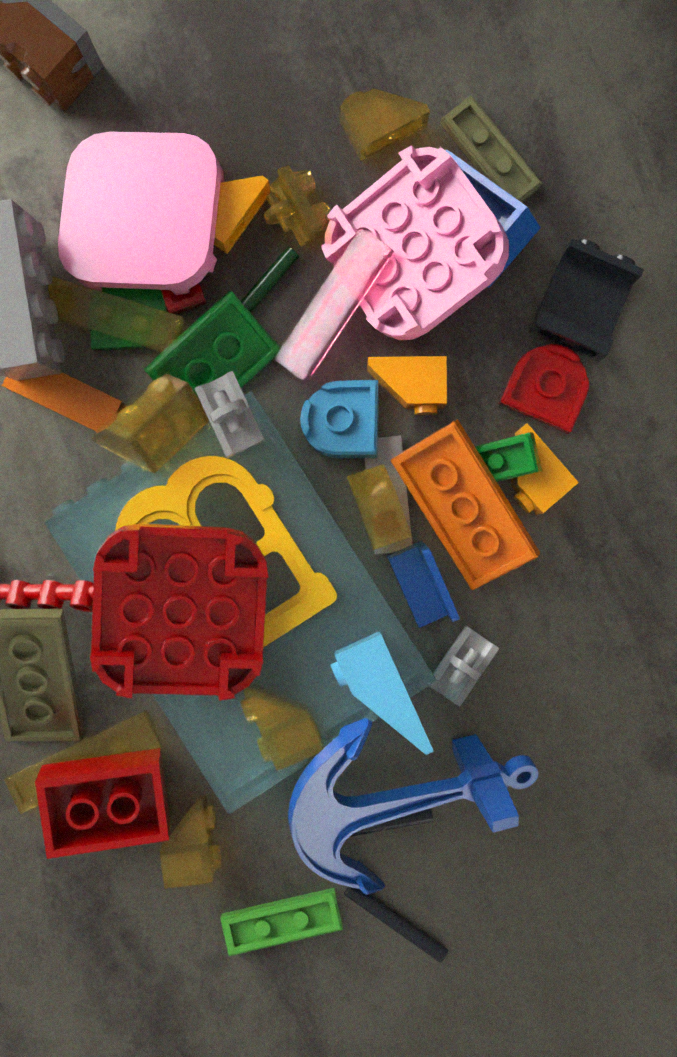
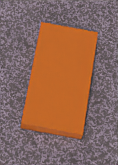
(465, 505)

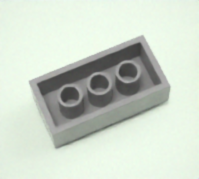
(26, 311)

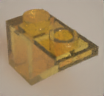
(379, 507)
(285, 726)
(190, 853)

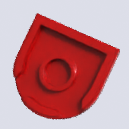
(548, 386)

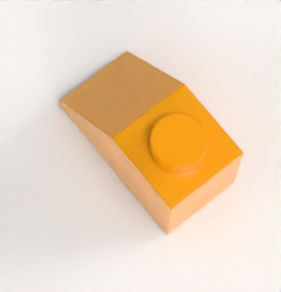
(237, 207)
(413, 381)
(542, 489)

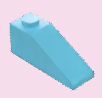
(377, 684)

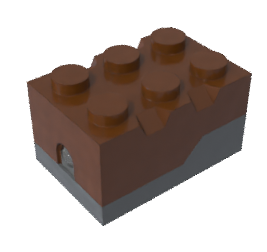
(47, 50)

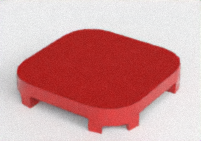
(178, 610)

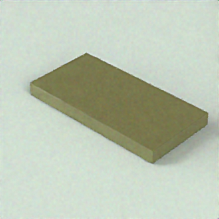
(38, 678)

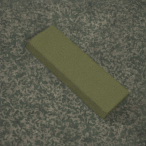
(490, 149)

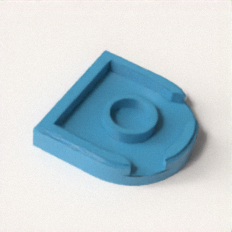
(343, 419)

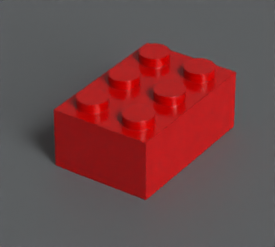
(103, 803)

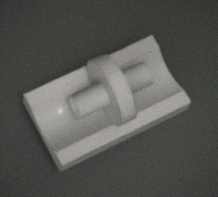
(229, 414)
(463, 665)

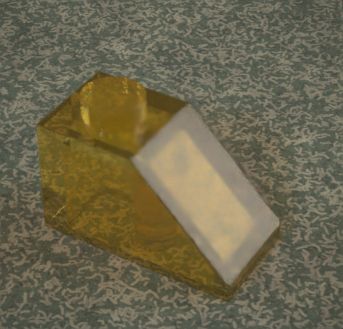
(380, 120)

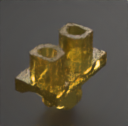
(292, 208)

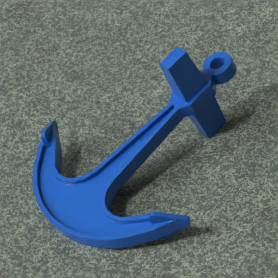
(325, 820)

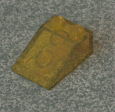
(154, 423)

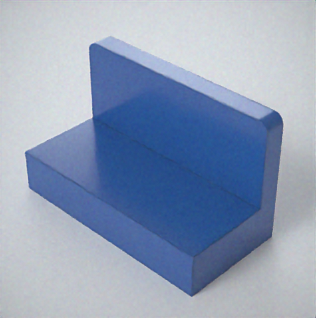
(422, 584)

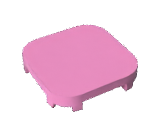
(140, 211)
(441, 238)

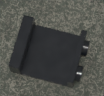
(585, 299)

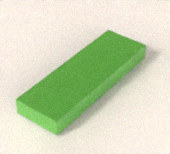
(281, 921)

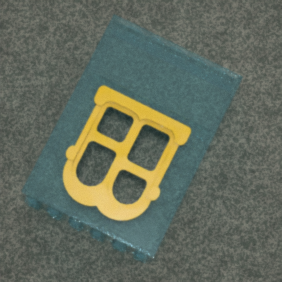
(330, 611)

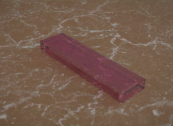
(334, 305)

